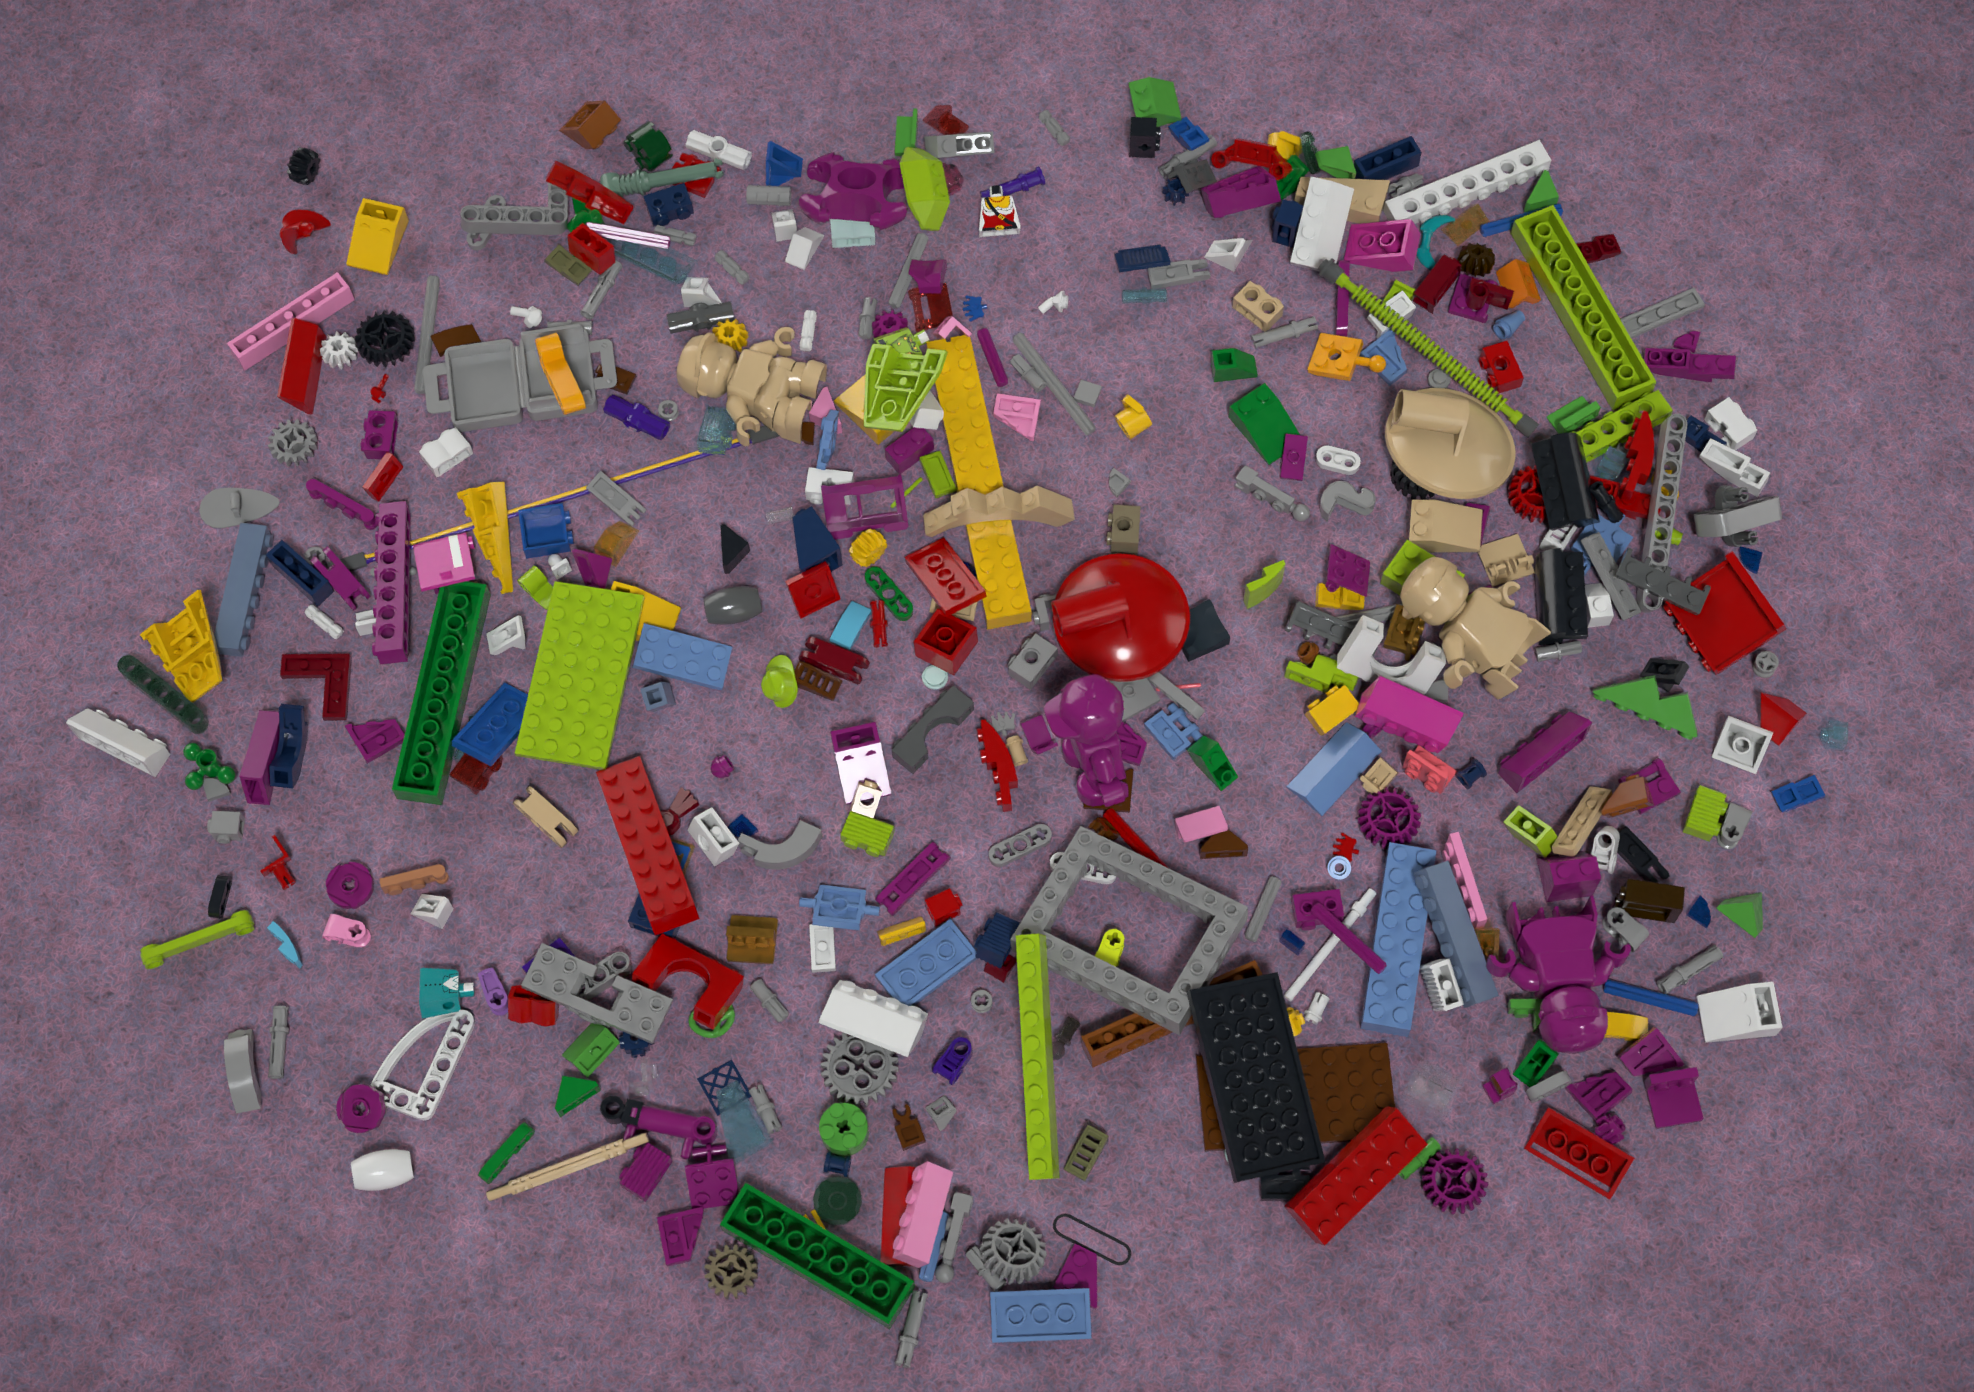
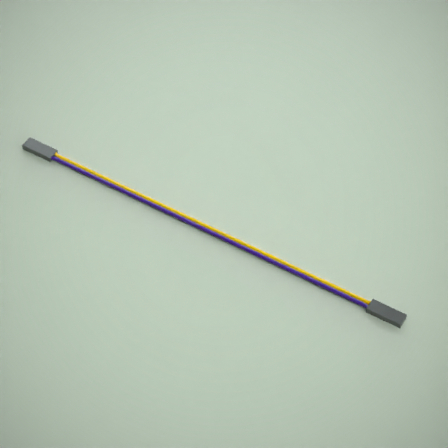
(359, 560)

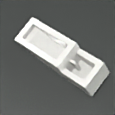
(1734, 467)

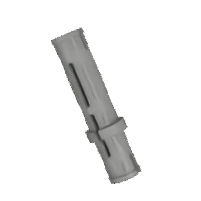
(1186, 157)
(605, 282)
(1284, 332)
(1682, 974)
(278, 1039)
(911, 1329)

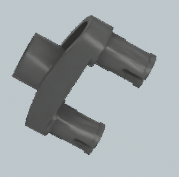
(1727, 497)

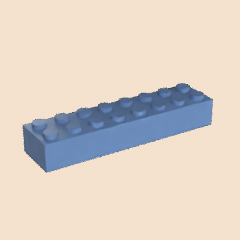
(1397, 942)

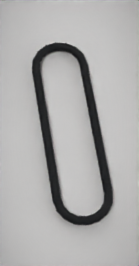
(1097, 1230)

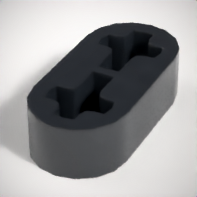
(219, 896)

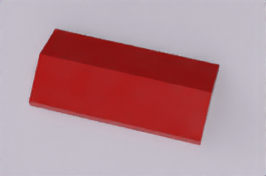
(301, 365)
(1581, 1150)
(896, 1187)

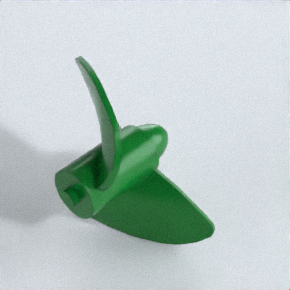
(583, 215)

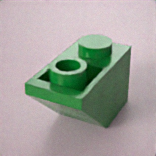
(1232, 365)
(1212, 762)

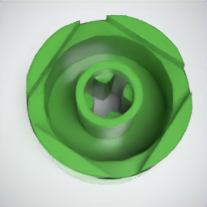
(838, 1117)

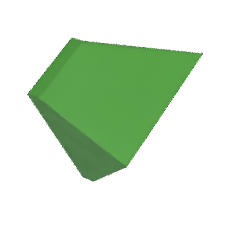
(1337, 162)
(1745, 912)

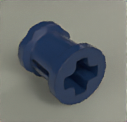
(1471, 774)
(837, 1164)

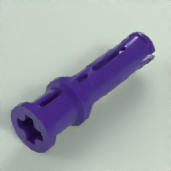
(1022, 182)

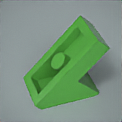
(1523, 1007)

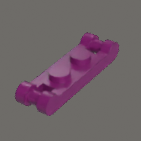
(335, 499)
(912, 878)

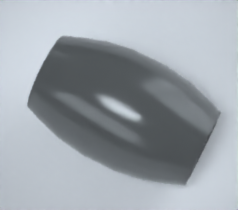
(732, 605)

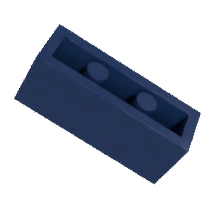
(1389, 160)
(299, 573)

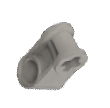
(1733, 823)
(1626, 929)

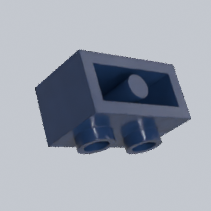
(668, 205)
(1286, 222)

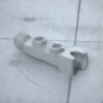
(1249, 481)
(961, 1208)

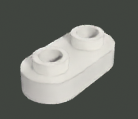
(1338, 460)

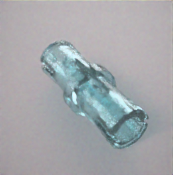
(1144, 295)

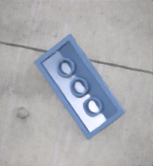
(1334, 768)

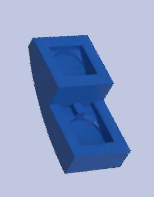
(1188, 134)
(1798, 794)

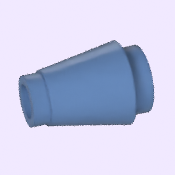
(1508, 324)

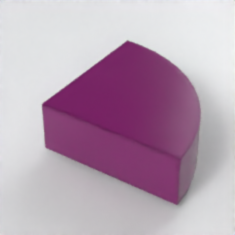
(1687, 341)

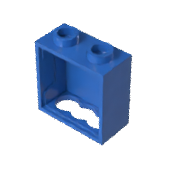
(545, 530)

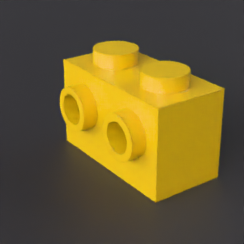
(1332, 710)

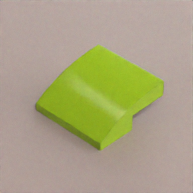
(1262, 588)

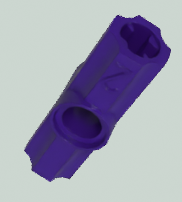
(637, 417)

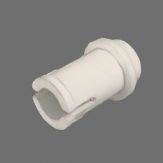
(1316, 1008)

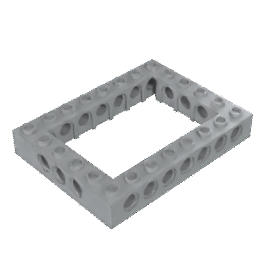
(1163, 1008)

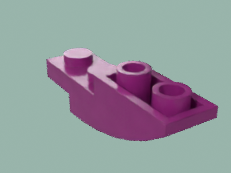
(1684, 365)

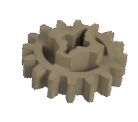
(733, 1261)

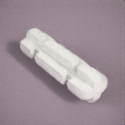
(808, 330)
(324, 621)

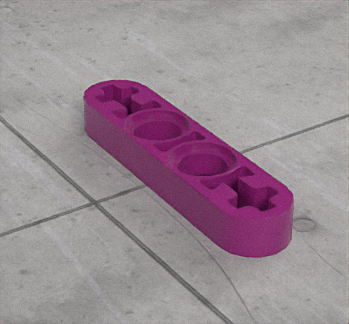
(1342, 303)

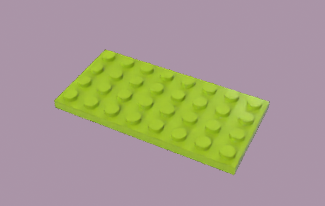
(580, 676)

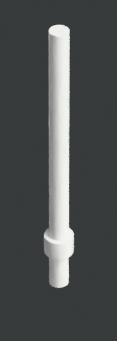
(1357, 910)

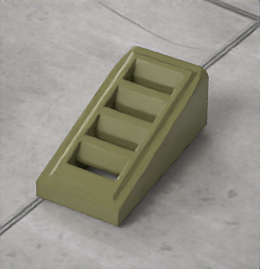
(1103, 1138)

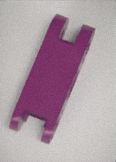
(340, 578)

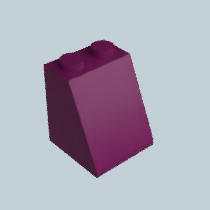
(1568, 876)

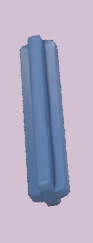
(927, 1271)

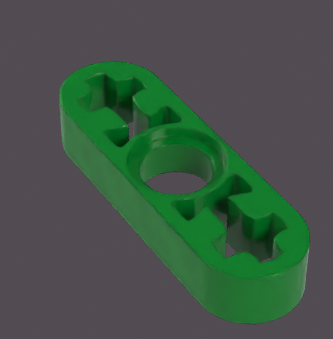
(904, 601)
(503, 1154)

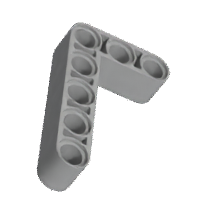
(524, 215)

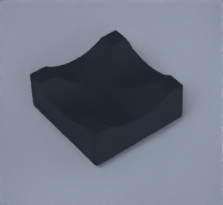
(1205, 632)

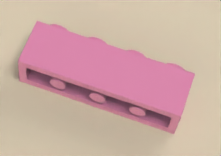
(922, 1214)

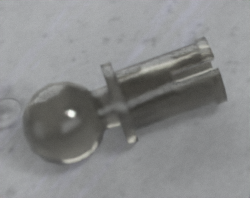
(1064, 1037)

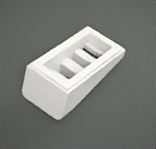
(1551, 542)

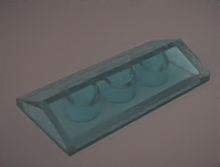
(653, 262)

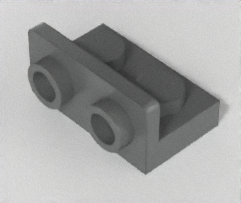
(1193, 175)

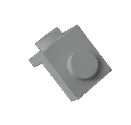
(1040, 615)

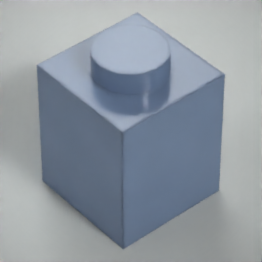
(658, 696)

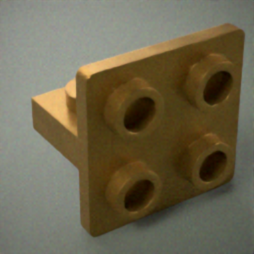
(1404, 633)
(751, 939)

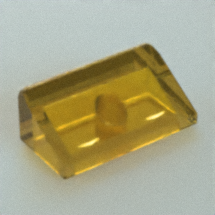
(1465, 224)

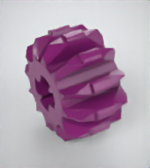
(882, 323)

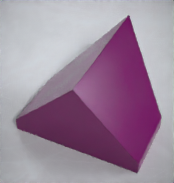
(593, 568)

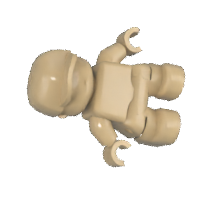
(754, 384)
(1477, 625)

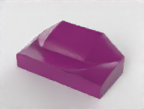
(928, 274)

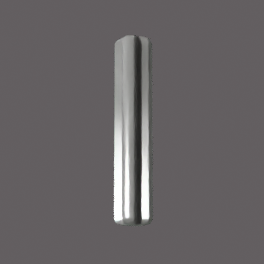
(1263, 909)

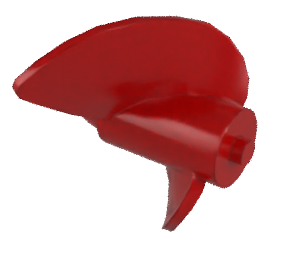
(299, 225)

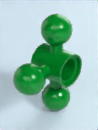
(195, 780)

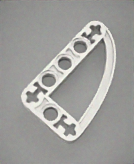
(433, 1074)

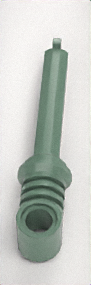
(642, 181)

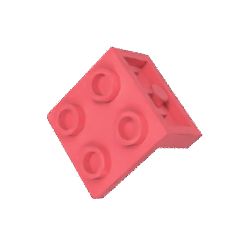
(1428, 769)

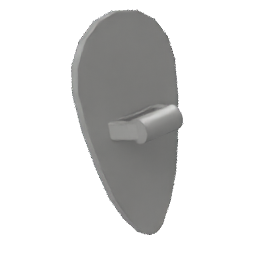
(235, 505)

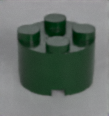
(648, 147)

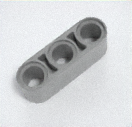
(608, 968)

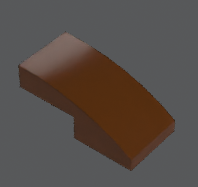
(454, 337)

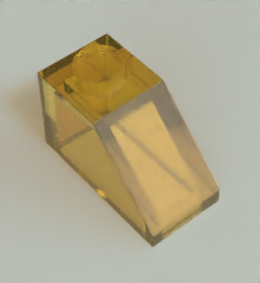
(615, 541)

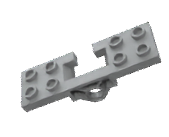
(562, 976)

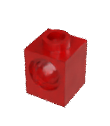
(943, 906)

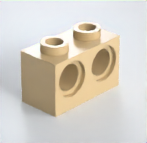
(1255, 309)

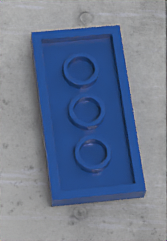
(493, 726)

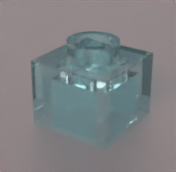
(1835, 735)

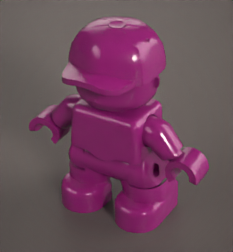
(1088, 721)
(1562, 974)

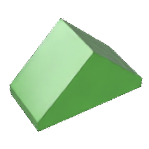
(1543, 194)

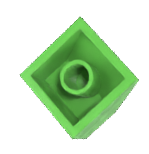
(1155, 100)

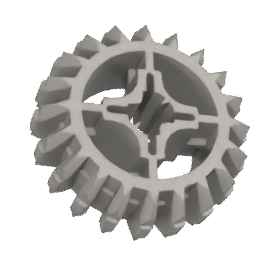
(997, 1244)

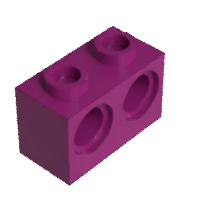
(384, 435)

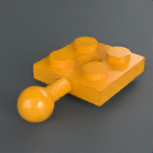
(1344, 366)

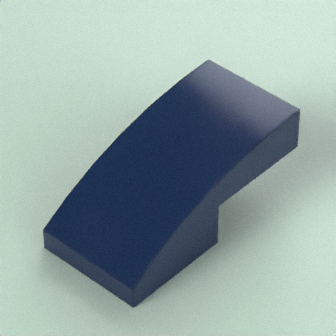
(1699, 435)

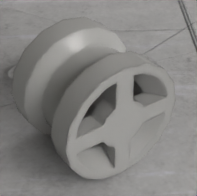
(1767, 659)

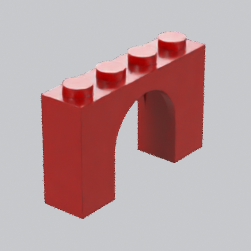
(671, 956)

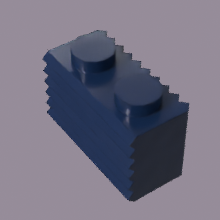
(996, 943)

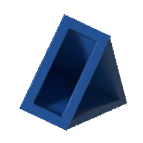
(781, 165)

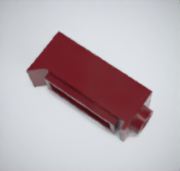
(1437, 283)

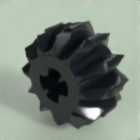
(303, 166)

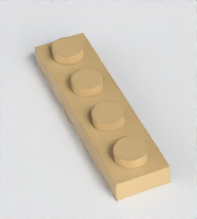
(1581, 822)

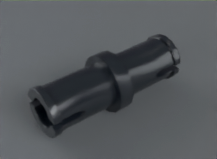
(1606, 502)

